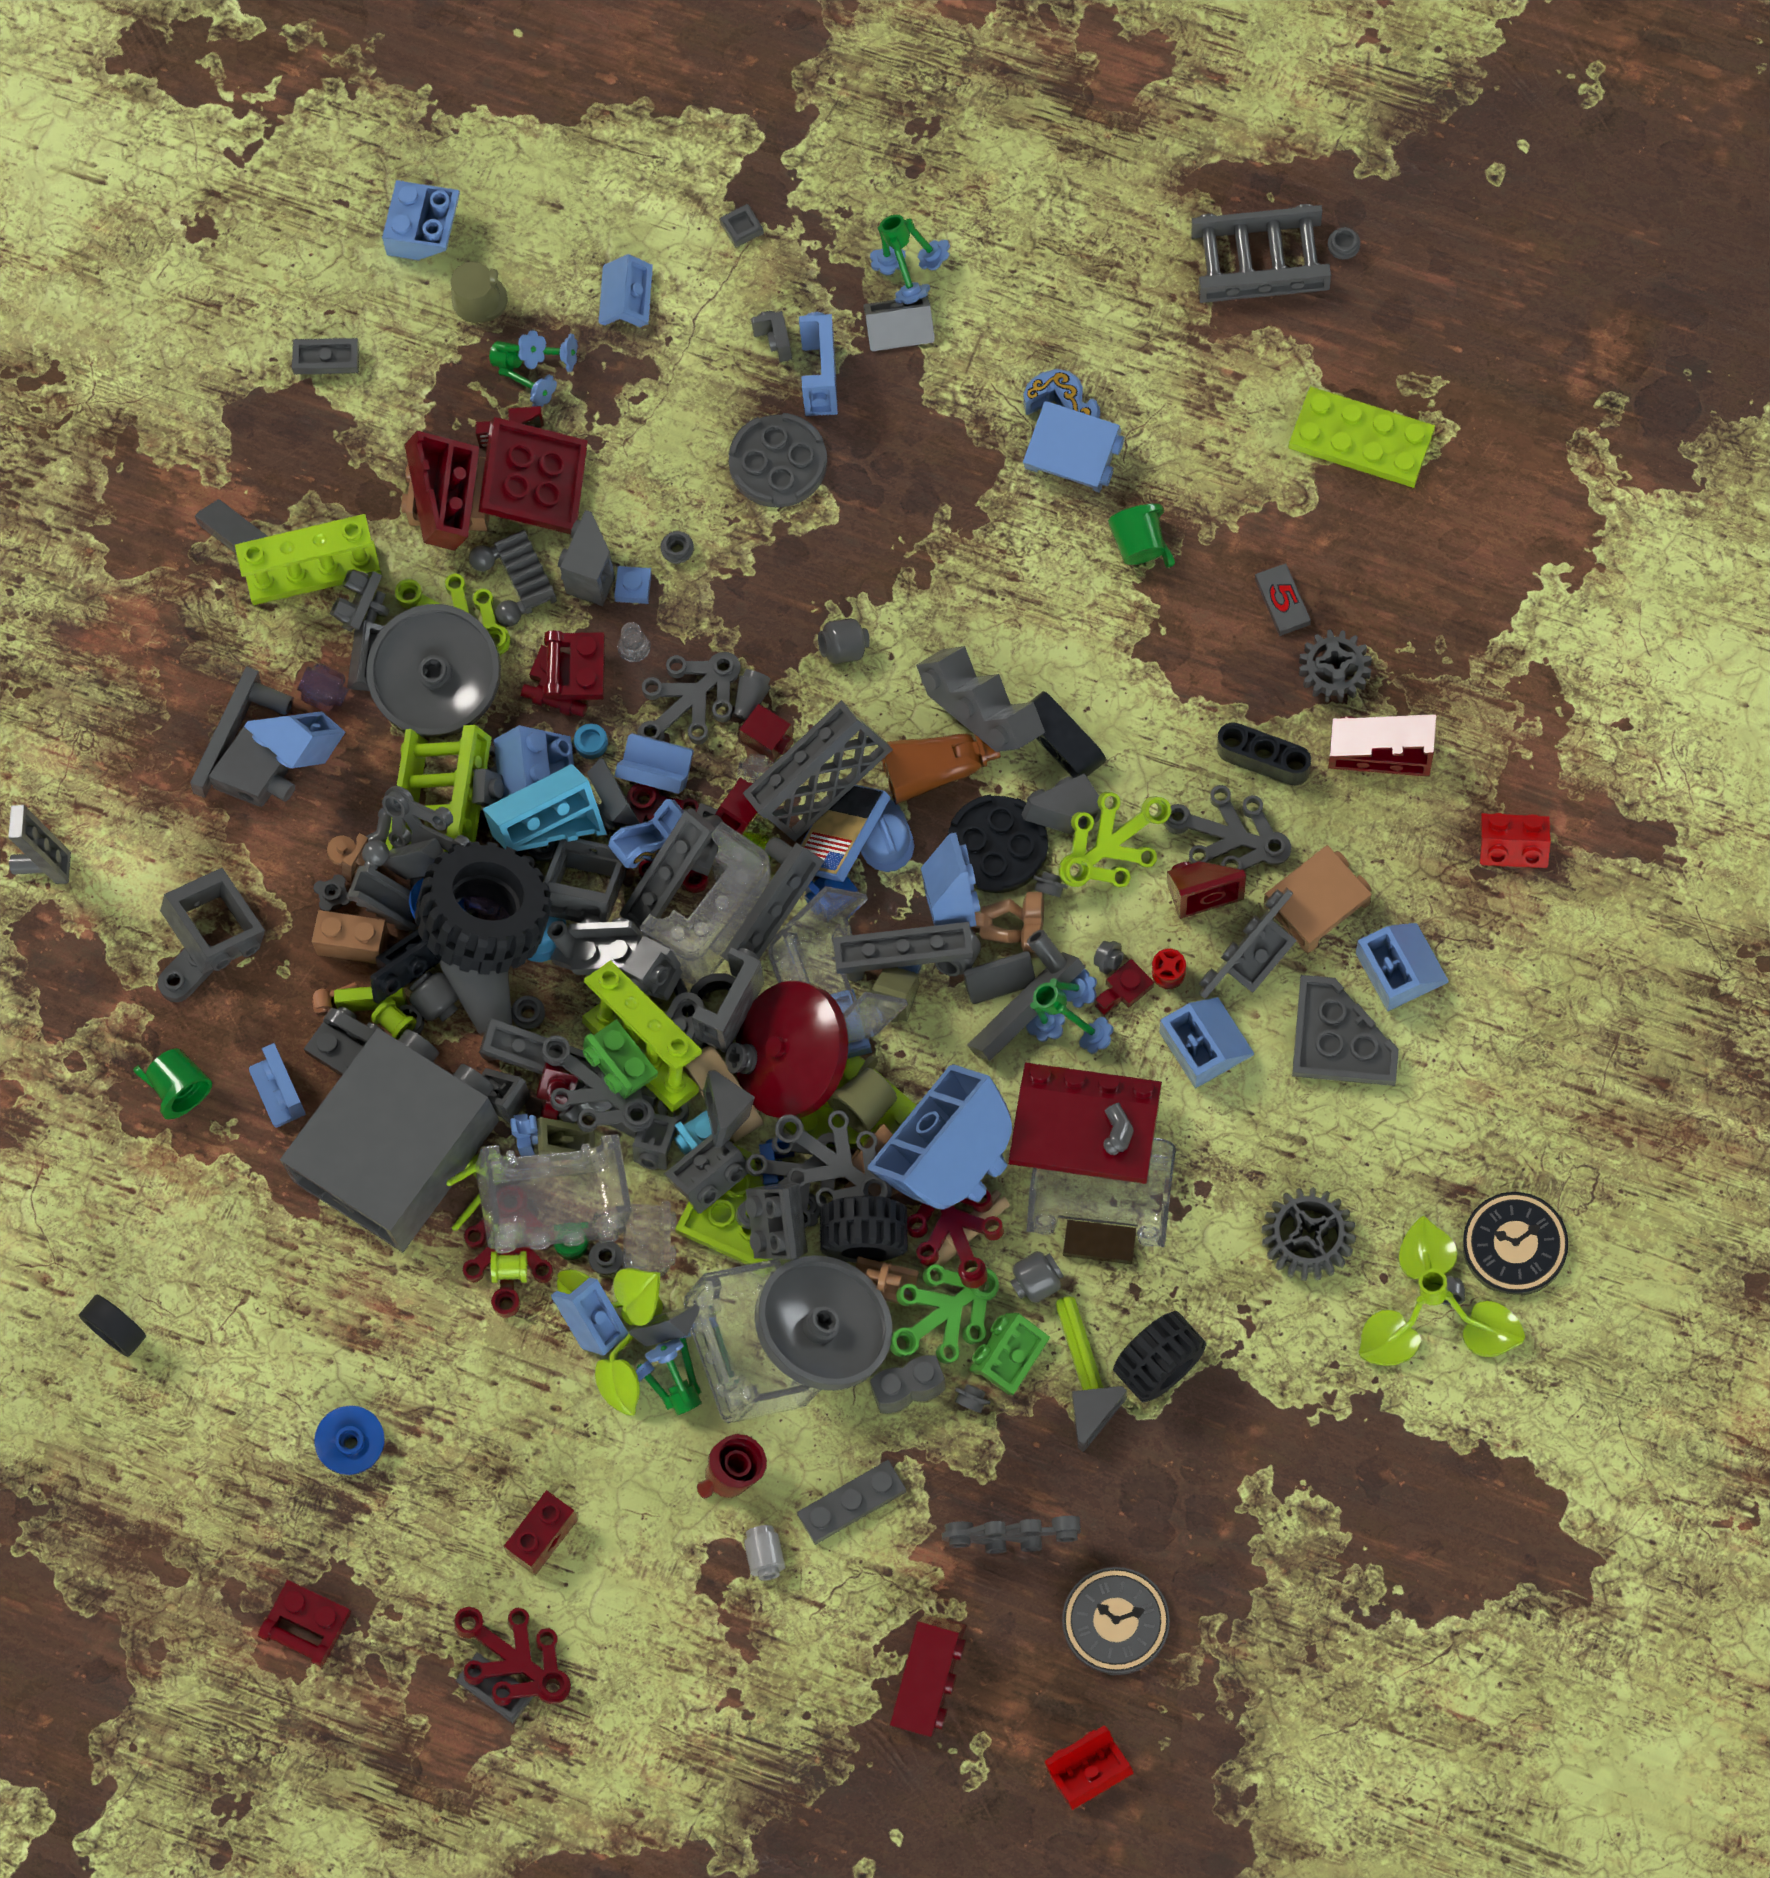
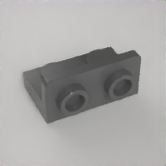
(602, 942)
(707, 1173)

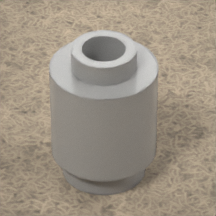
(764, 1552)

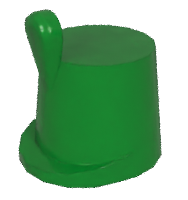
(1140, 534)
(176, 1081)

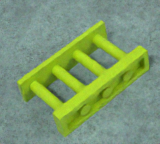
(306, 559)
(473, 754)
(649, 1028)

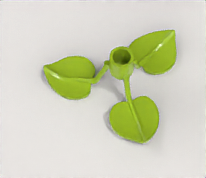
(1427, 1256)
(640, 1301)

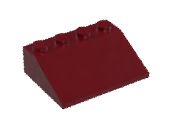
(1065, 1123)

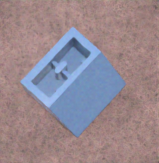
(419, 220)
(298, 738)
(530, 755)
(950, 884)
(1400, 964)
(1204, 1040)

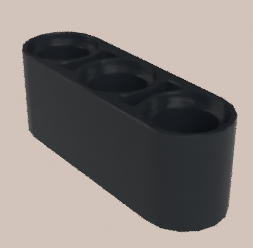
(1066, 739)
(1272, 767)

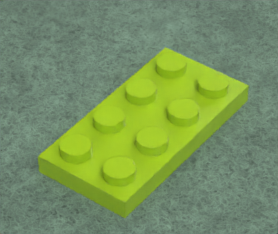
(1361, 437)

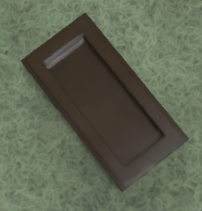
(1099, 1241)

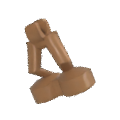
(1031, 914)

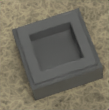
(741, 225)

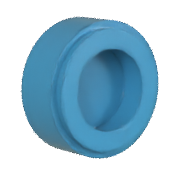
(590, 741)

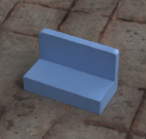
(626, 291)
(655, 763)
(591, 1317)

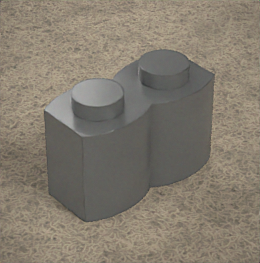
(917, 1382)

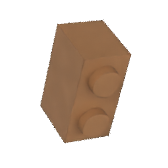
(349, 936)

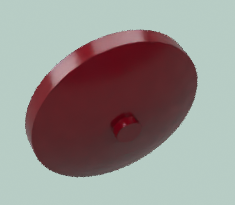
(798, 1049)

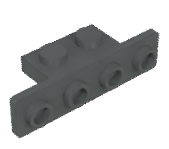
(1257, 952)

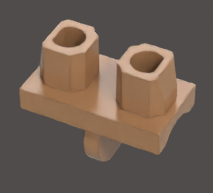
(344, 852)
(888, 1277)

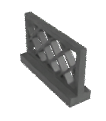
(807, 760)

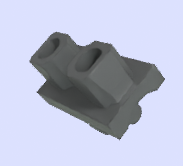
(353, 613)

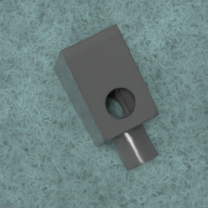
(251, 772)

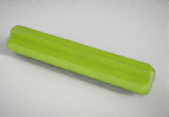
(1078, 1343)

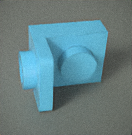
(692, 1133)

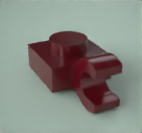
(1125, 985)
(552, 1079)

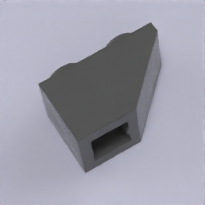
(1058, 805)

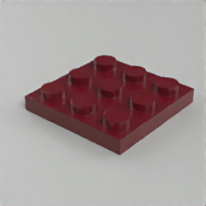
(532, 475)

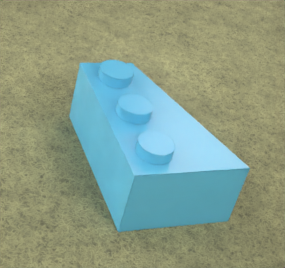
(546, 812)

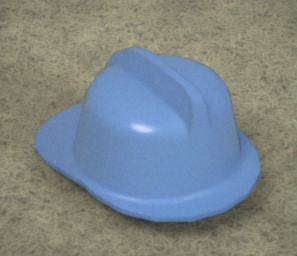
(890, 841)

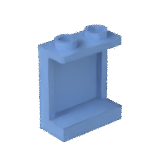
(819, 390)
(1074, 446)

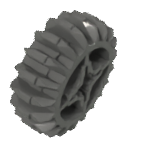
(1331, 1218)

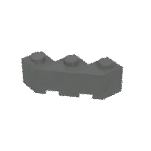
(978, 701)

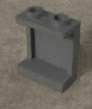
(722, 1028)

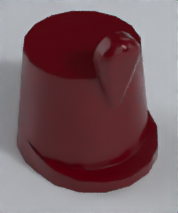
(733, 1467)

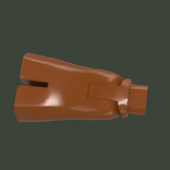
(928, 763)

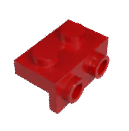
(1515, 840)
(1088, 1767)

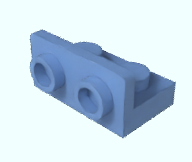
(276, 1088)

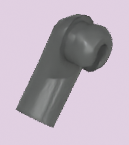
(1121, 1131)

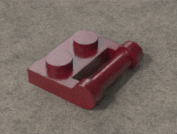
(586, 666)
(310, 1613)

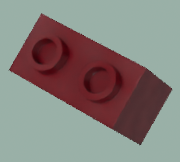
(540, 1532)

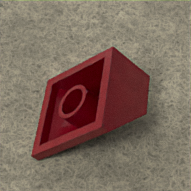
(1204, 887)

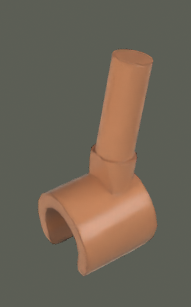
(323, 997)

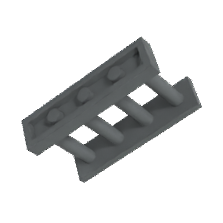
(1253, 283)

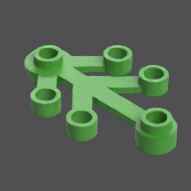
(948, 1309)

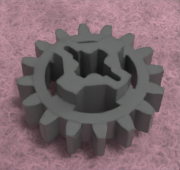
(1323, 669)

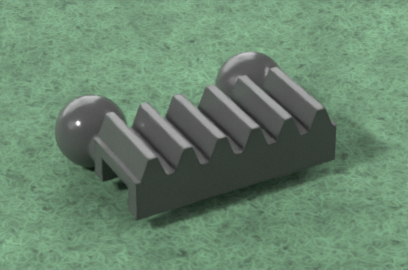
(523, 571)
(379, 892)

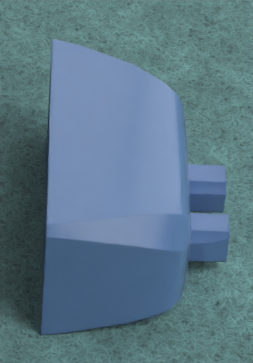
(948, 1141)

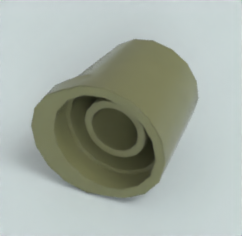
(477, 293)
(864, 1097)

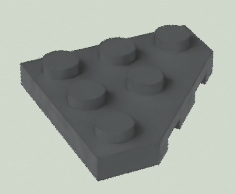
(1339, 1038)

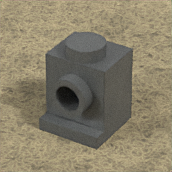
(650, 965)

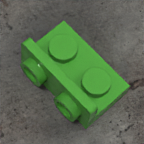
(619, 1059)
(1009, 1352)

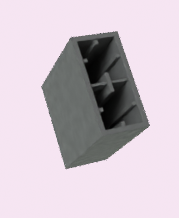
(392, 1136)

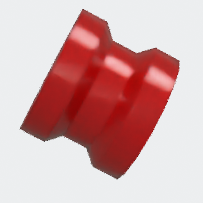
(1168, 961)

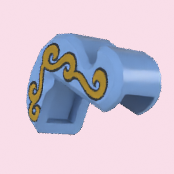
(1059, 387)
(645, 839)

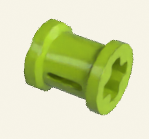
(393, 1018)
(509, 1267)

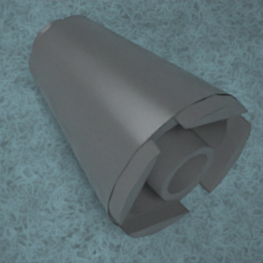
(481, 995)

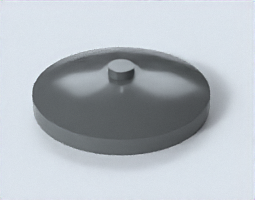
(433, 670)
(823, 1323)

